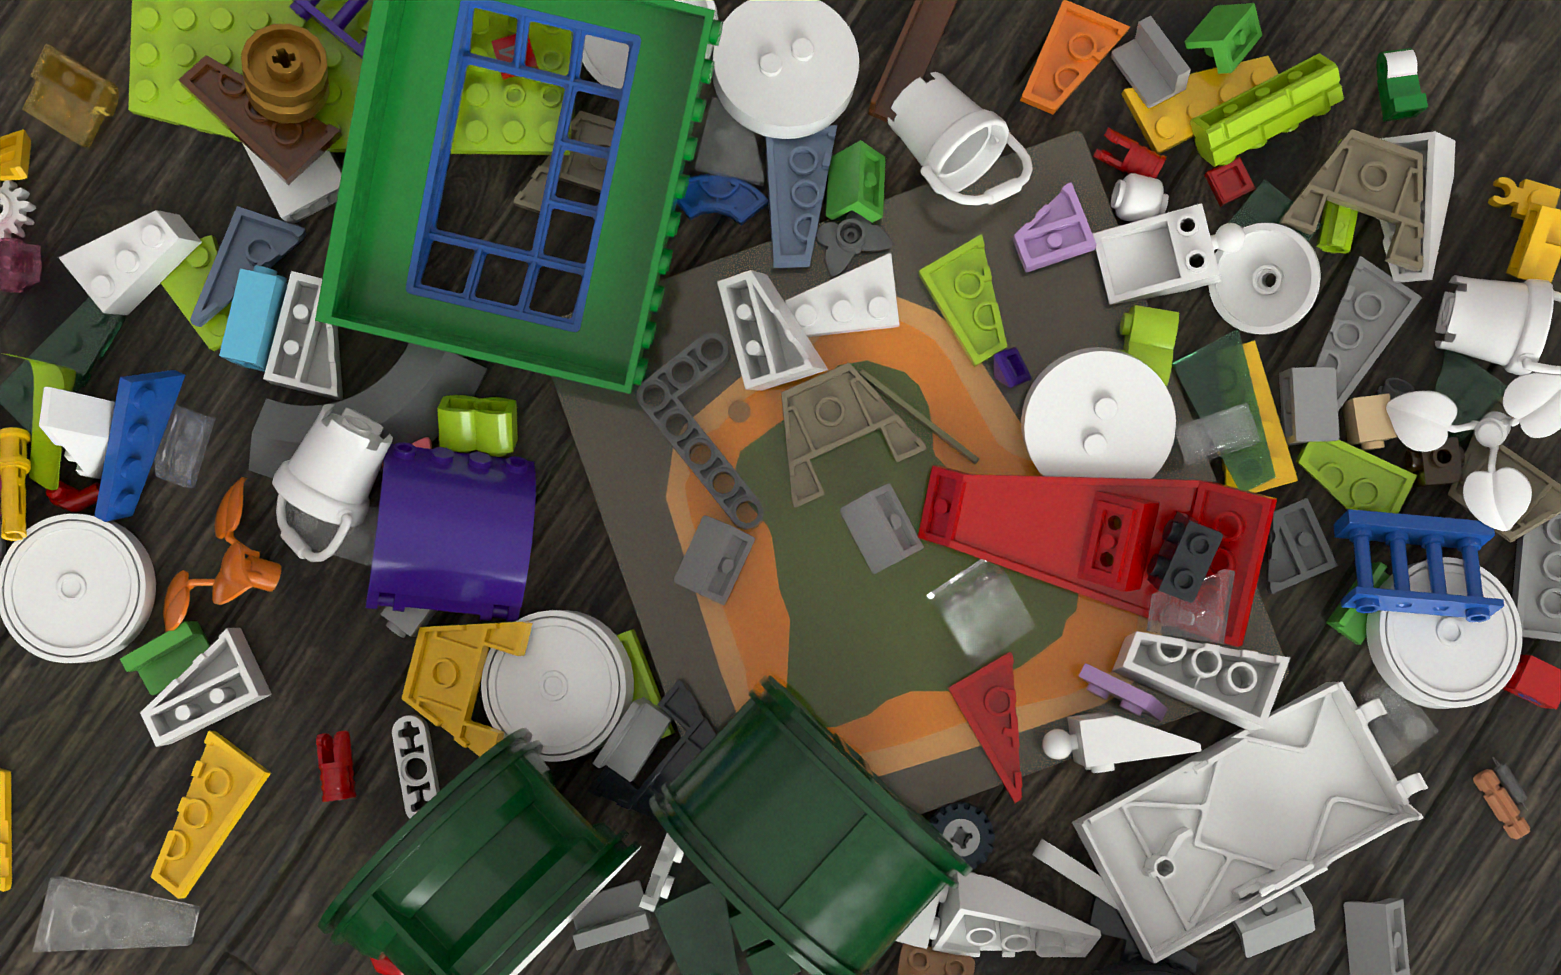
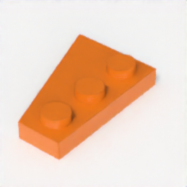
(1070, 53)

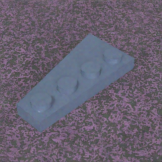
(795, 193)

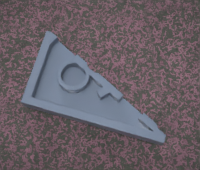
(248, 242)

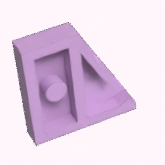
(1055, 232)
(1131, 698)

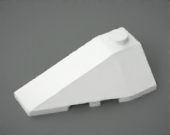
(1437, 183)
(78, 425)
(997, 917)

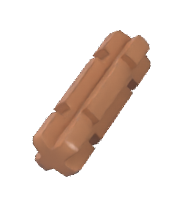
(1501, 804)

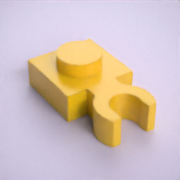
(1522, 196)

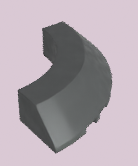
(400, 402)

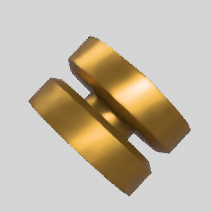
(285, 73)

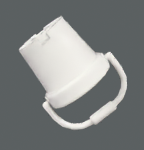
(955, 140)
(1499, 322)
(331, 476)

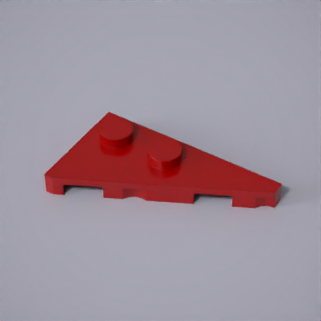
(989, 708)

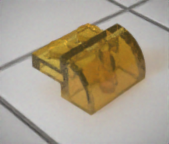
(70, 96)

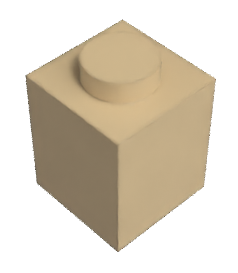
(1368, 421)

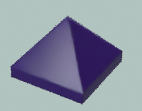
(1010, 368)

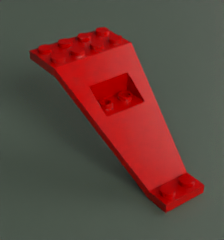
(1066, 527)

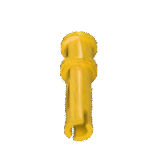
(13, 472)

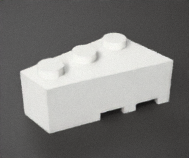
(131, 260)
(765, 333)
(305, 350)
(209, 690)

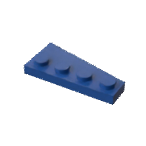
(135, 434)

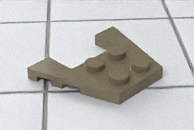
(576, 168)
(1373, 180)
(830, 414)
(1545, 491)

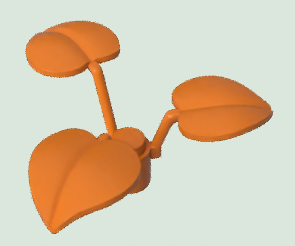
(236, 571)

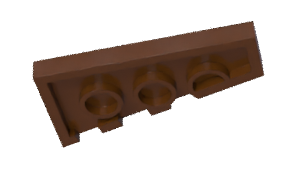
(282, 146)

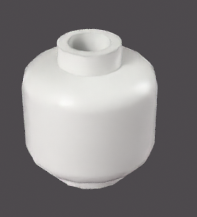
(1138, 198)

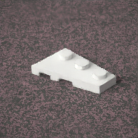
(851, 302)

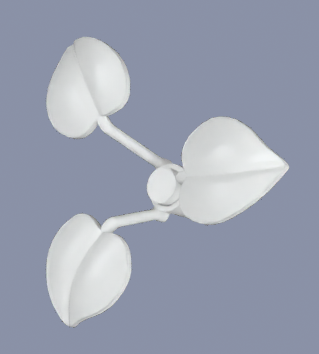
(1492, 496)

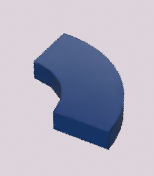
(722, 196)

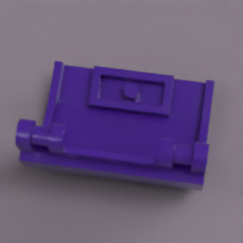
(453, 532)

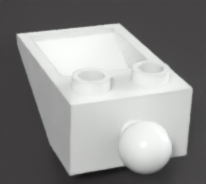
(1155, 254)
(1108, 739)

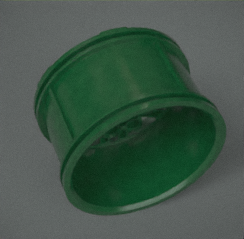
(805, 836)

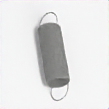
(1510, 783)

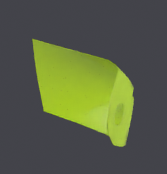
(45, 455)

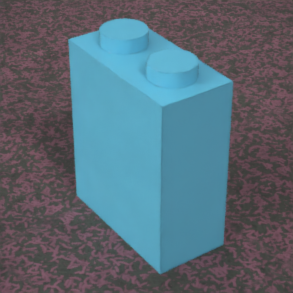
(253, 317)

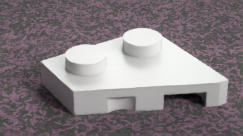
(660, 882)

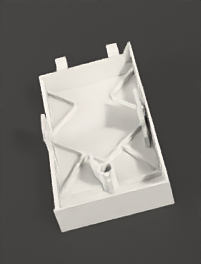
(1246, 819)

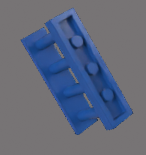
(1432, 535)

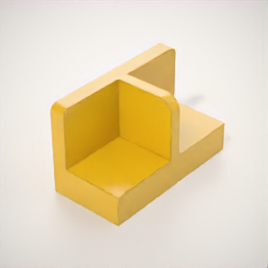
(1538, 244)

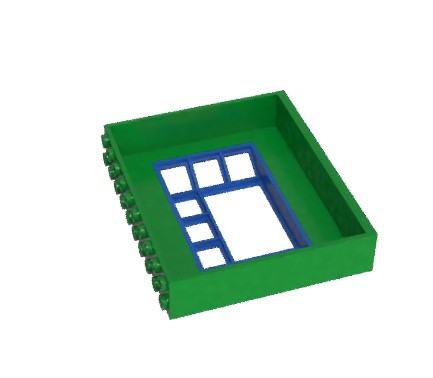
(400, 164)

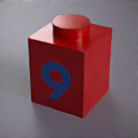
(1536, 682)

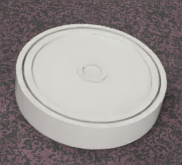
(785, 66)
(1098, 417)
(76, 588)
(1446, 658)
(565, 687)

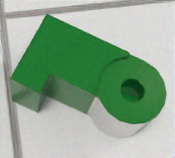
(1399, 85)

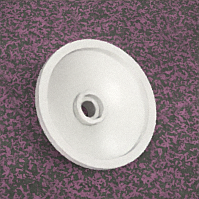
(1243, 294)

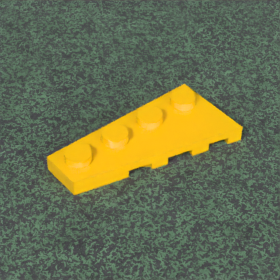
(1169, 121)
(1273, 431)
(216, 800)

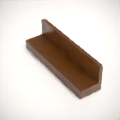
(911, 53)

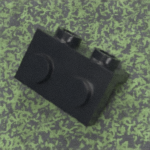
(1183, 557)

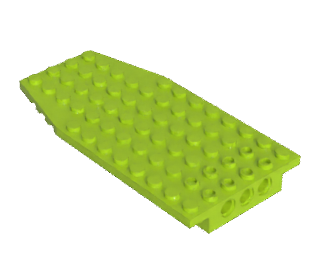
(493, 113)

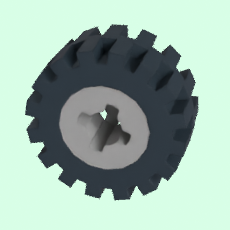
(962, 820)

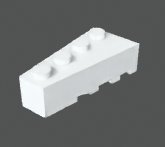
(1215, 679)

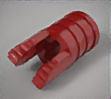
(1138, 159)
(336, 766)

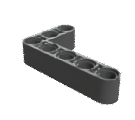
(694, 435)

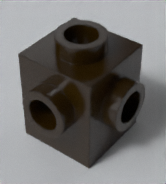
(1437, 466)

